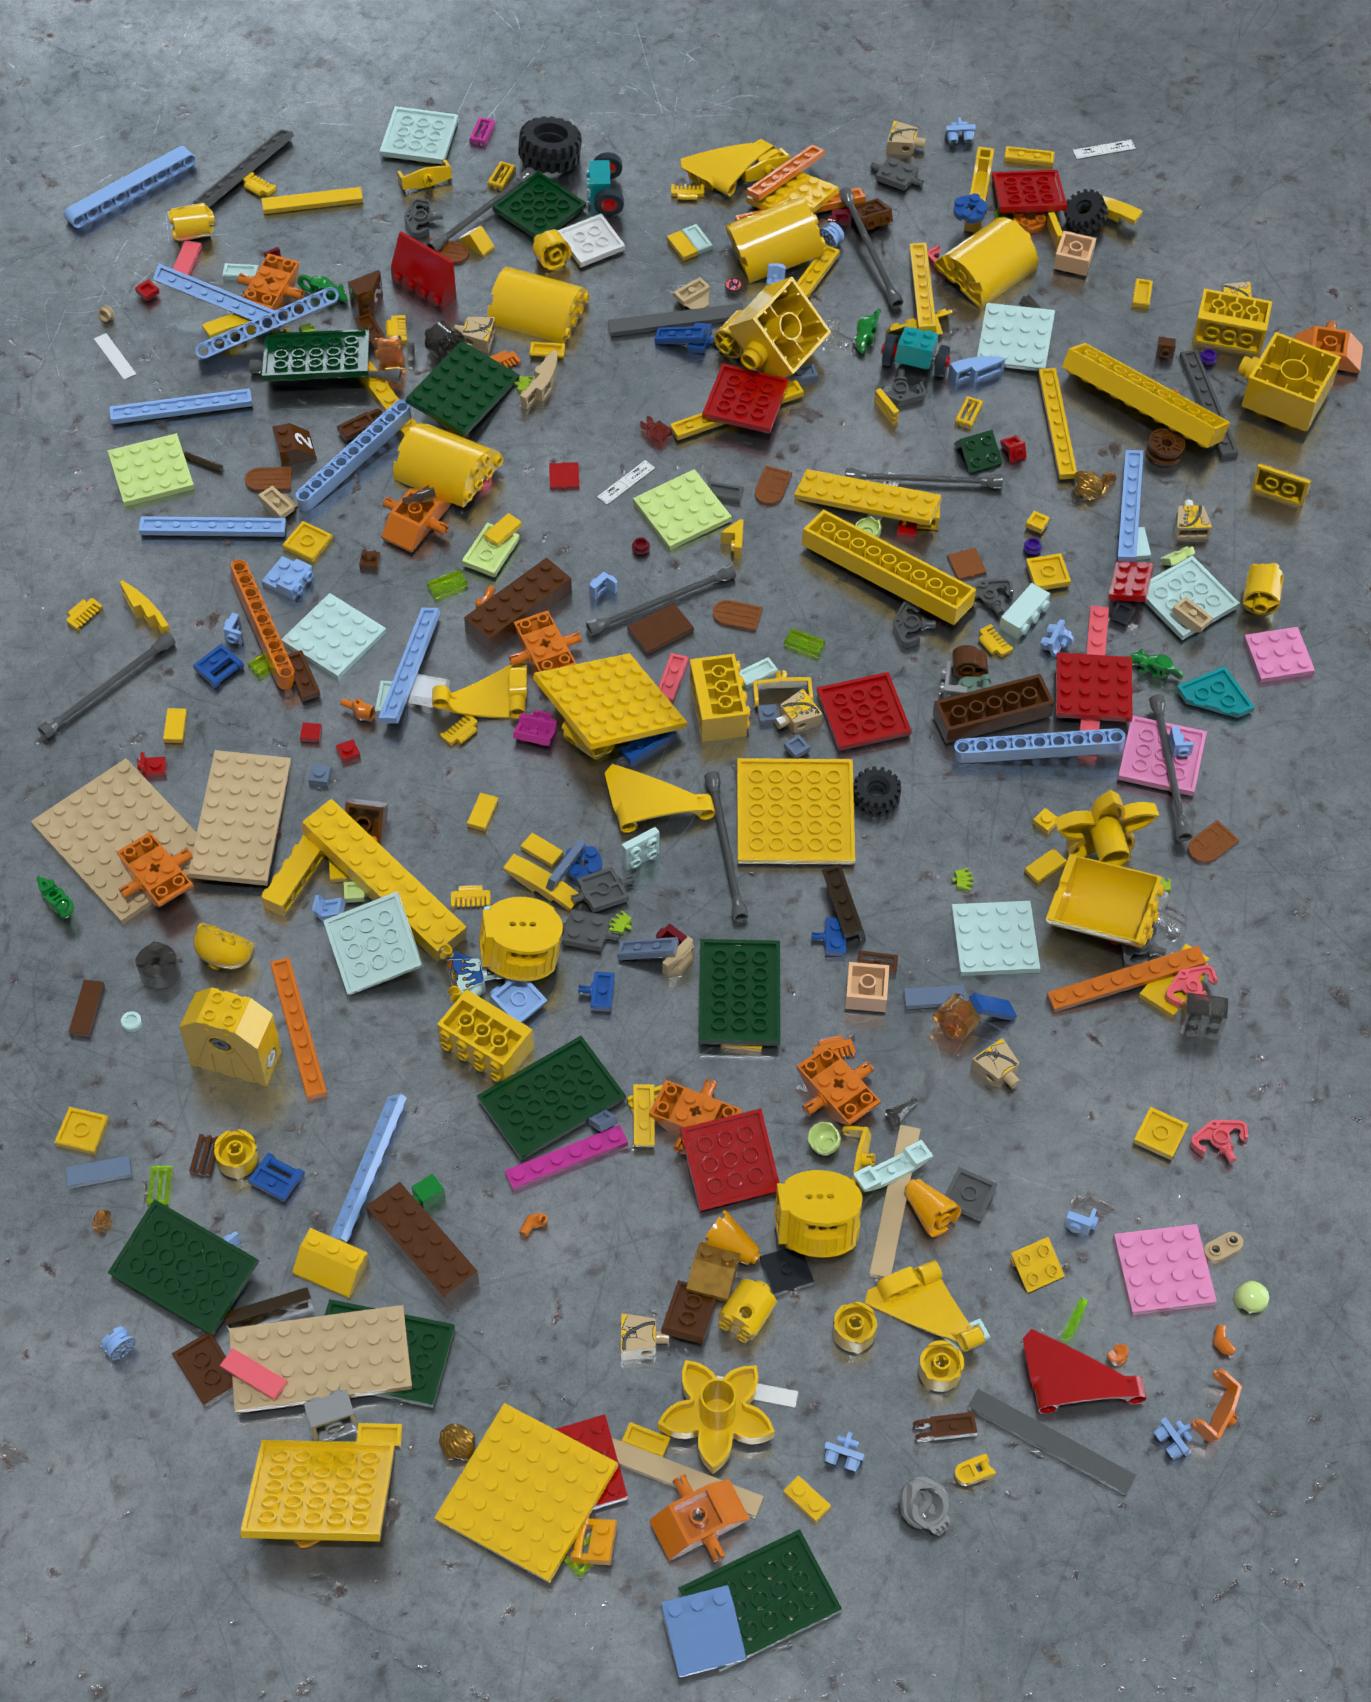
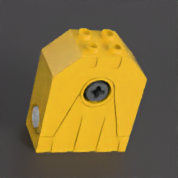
(231, 1036)

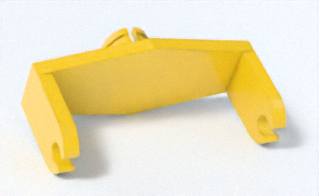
(765, 167)
(425, 177)
(781, 682)
(863, 1157)

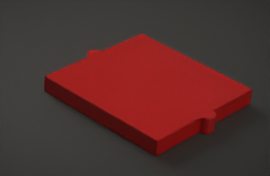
(564, 475)

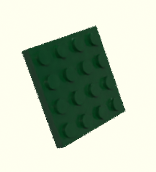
(539, 205)

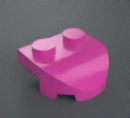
(536, 728)

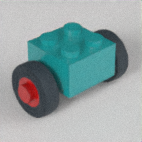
(601, 171)
(916, 349)

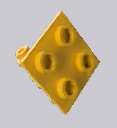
(1037, 1264)

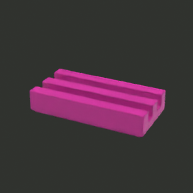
(479, 139)

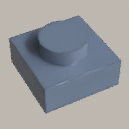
(767, 714)
(797, 746)
(319, 775)
(603, 1120)

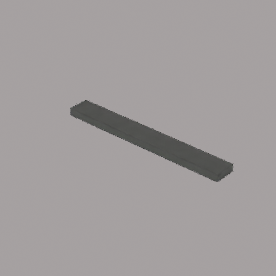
(245, 167)
(672, 319)
(1206, 397)
(1051, 1442)

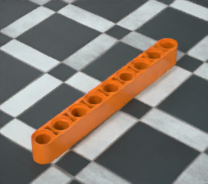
(262, 624)

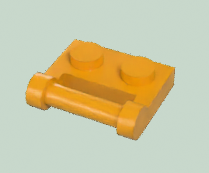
(600, 1544)

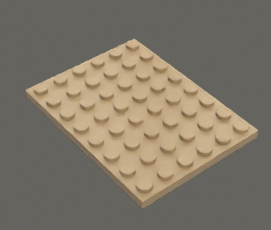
(103, 819)

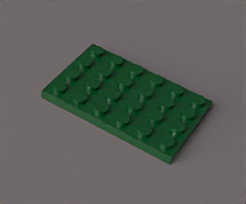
(316, 355)
(462, 388)
(739, 992)
(551, 1097)
(183, 1267)
(427, 1349)
(773, 1592)

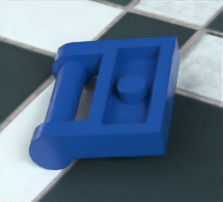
(214, 662)
(271, 1181)

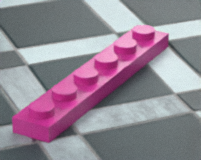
(566, 1158)

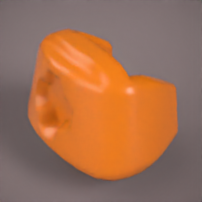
(1118, 1354)

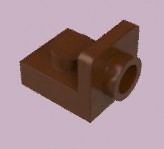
(1166, 347)

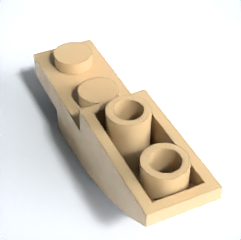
(544, 380)

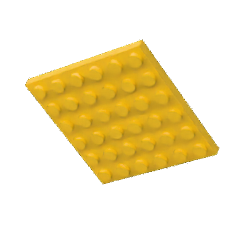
(609, 701)
(795, 811)
(319, 1490)
(526, 1492)

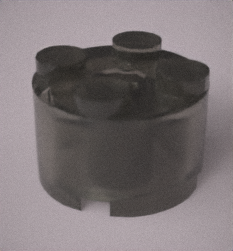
(442, 339)
(157, 966)

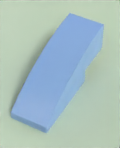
(975, 368)

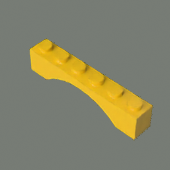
(980, 180)

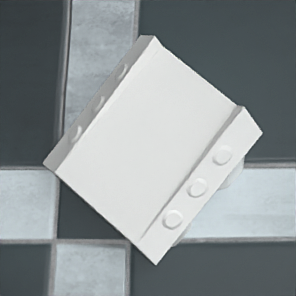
(422, 692)

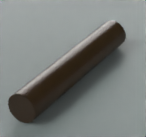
(198, 459)

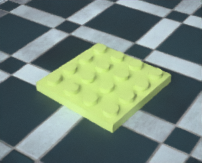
(150, 470)
(682, 509)

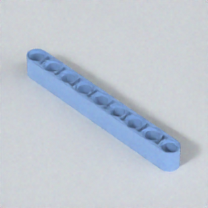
(129, 187)
(276, 323)
(353, 455)
(1032, 751)

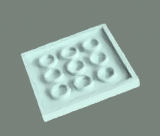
(419, 135)
(1017, 334)
(1195, 583)
(334, 636)
(995, 938)
(373, 943)

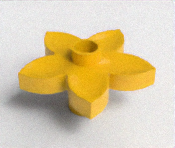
(1106, 828)
(717, 1412)

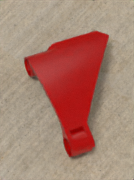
(1068, 1376)

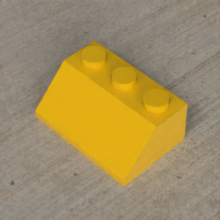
(1281, 484)
(330, 1263)

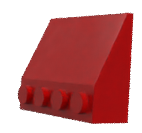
(423, 271)

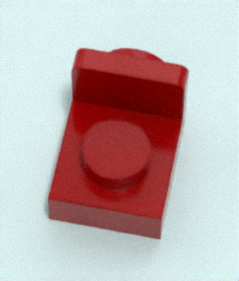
(1015, 447)
(151, 766)

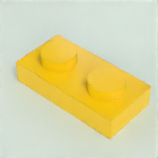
(806, 1499)

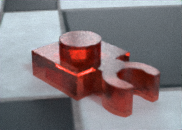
(657, 431)

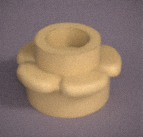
(106, 313)

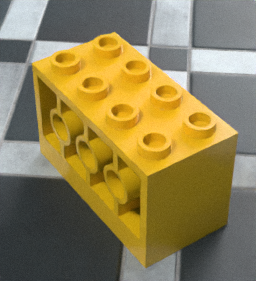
(1232, 321)
(719, 697)
(485, 1036)

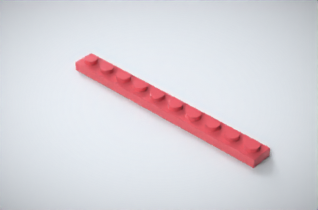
(1096, 646)

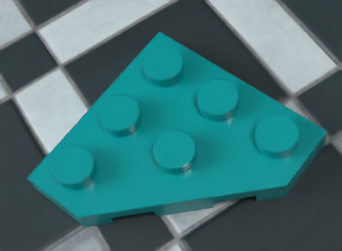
(1217, 693)

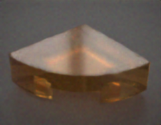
(1108, 479)

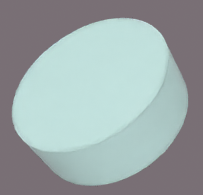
(131, 1022)

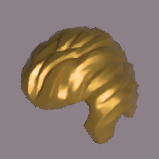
(1088, 485)
(457, 1442)

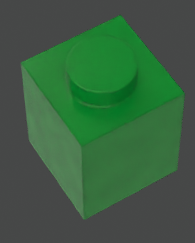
(428, 1192)

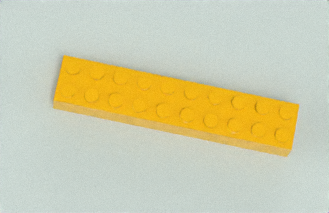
(1146, 395)
(888, 567)
(381, 874)

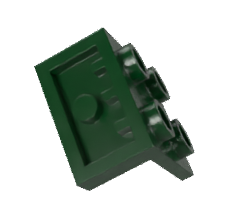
(980, 451)

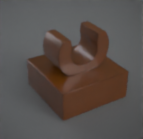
(369, 560)

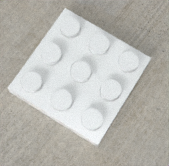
(592, 240)

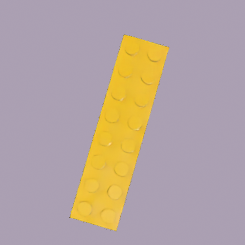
(868, 497)

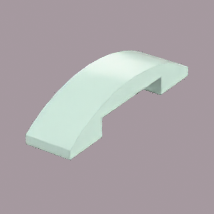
(893, 1169)

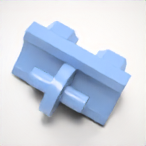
(959, 129)
(775, 273)
(1059, 638)
(1166, 1430)
(833, 1451)

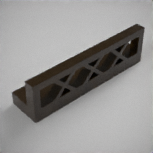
(843, 902)
(270, 1309)

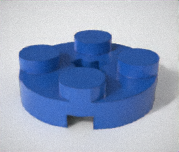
(971, 201)
(593, 861)

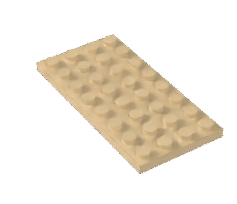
(240, 818)
(326, 1354)

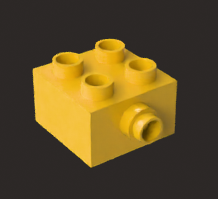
(779, 329)
(1289, 380)

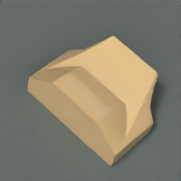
(694, 294)
(277, 504)
(1191, 615)
(684, 958)

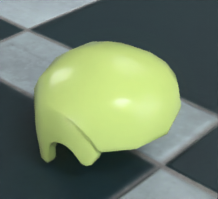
(870, 525)
(824, 1138)
(1251, 1297)

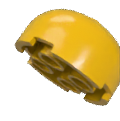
(221, 947)

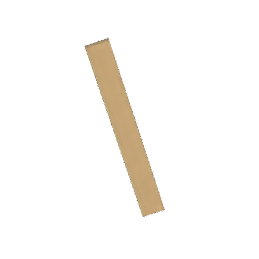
(892, 1212)
(667, 1470)

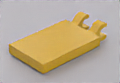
(1155, 992)

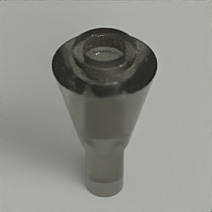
(1029, 302)
(423, 495)
(897, 1114)

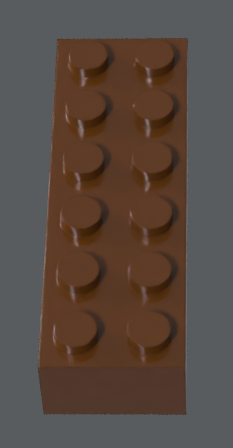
(526, 596)
(993, 708)
(422, 1244)

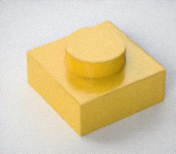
(1037, 522)
(1045, 821)

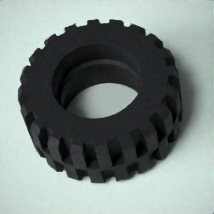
(549, 144)

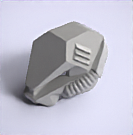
(925, 1505)

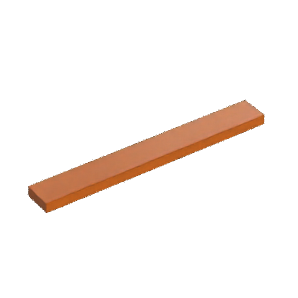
(298, 1029)

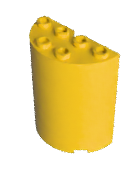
(776, 235)
(990, 261)
(536, 304)
(444, 462)
(1106, 901)

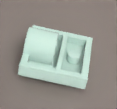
(640, 849)

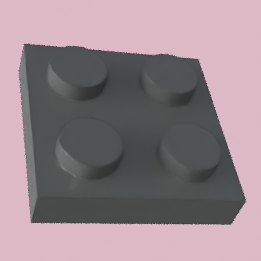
(971, 1193)

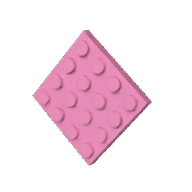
(1145, 760)
(1164, 1269)

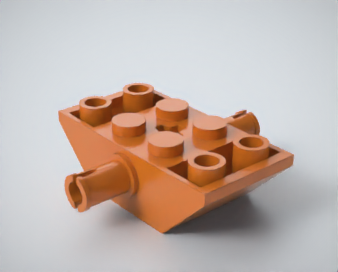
(272, 282)
(1336, 342)
(412, 522)
(543, 643)
(154, 870)
(836, 1086)
(684, 1107)
(677, 1526)

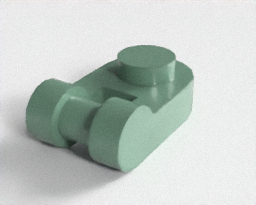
(972, 682)

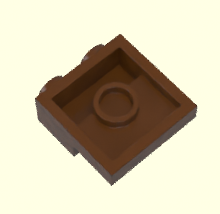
(874, 213)

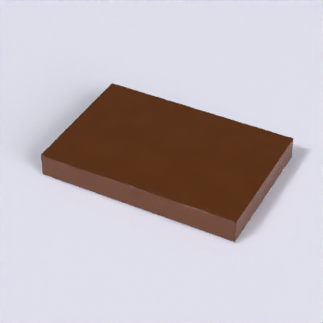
(660, 628)
(688, 1314)
(201, 1367)

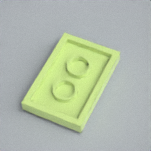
(485, 556)

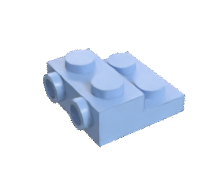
(288, 577)
(517, 999)

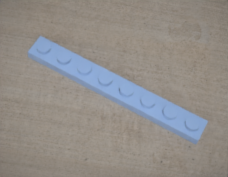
(214, 295)
(180, 406)
(1130, 506)
(212, 526)
(409, 665)
(370, 1162)

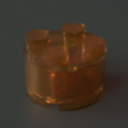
(390, 352)
(957, 1017)

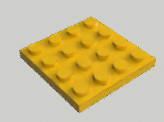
(813, 189)

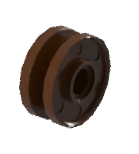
(1165, 447)

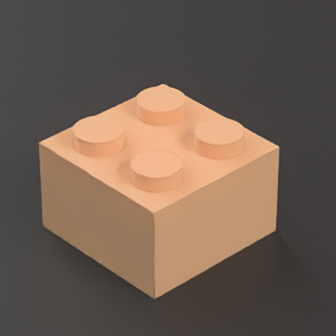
(1074, 253)
(867, 987)

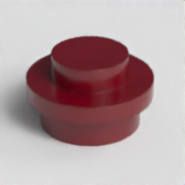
(640, 545)

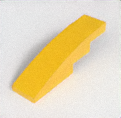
(1119, 210)
(224, 324)
(144, 607)
(536, 879)

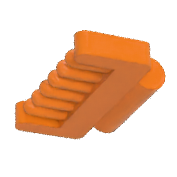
(503, 357)
(837, 1043)

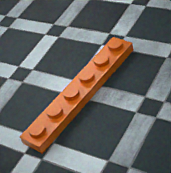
(785, 172)

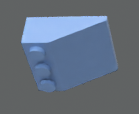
(703, 1631)

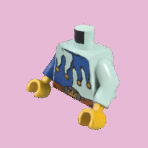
(465, 973)

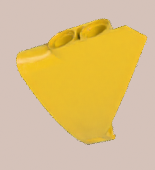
(723, 165)
(495, 696)
(645, 797)
(924, 1302)

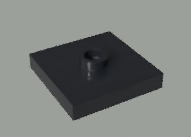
(786, 1271)

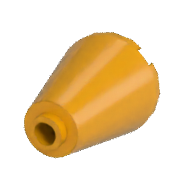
(931, 1207)
(731, 1236)

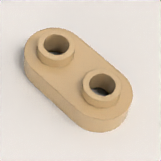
(1224, 1246)

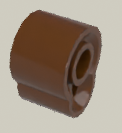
(969, 661)

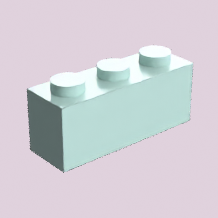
(1025, 611)

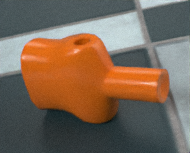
(360, 709)

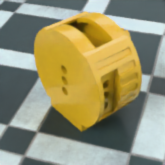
(520, 938)
(818, 1213)

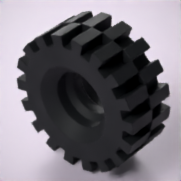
(1088, 220)
(879, 780)

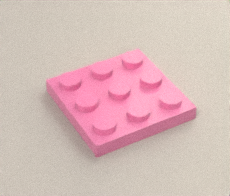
(1279, 654)

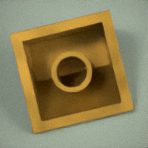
(713, 1272)

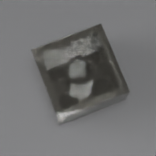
(1203, 1015)

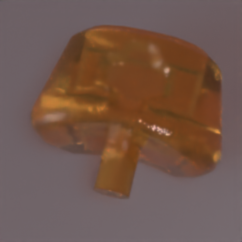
(101, 1220)

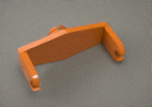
(1224, 1413)

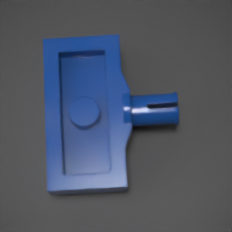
(701, 347)
(832, 938)
(600, 991)

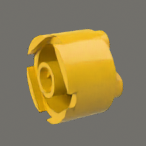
(551, 249)
(236, 1153)
(856, 1338)
(951, 1362)

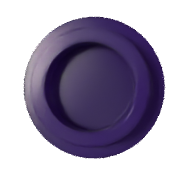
(1208, 356)
(1032, 546)

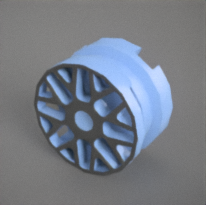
(832, 234)
(118, 1343)

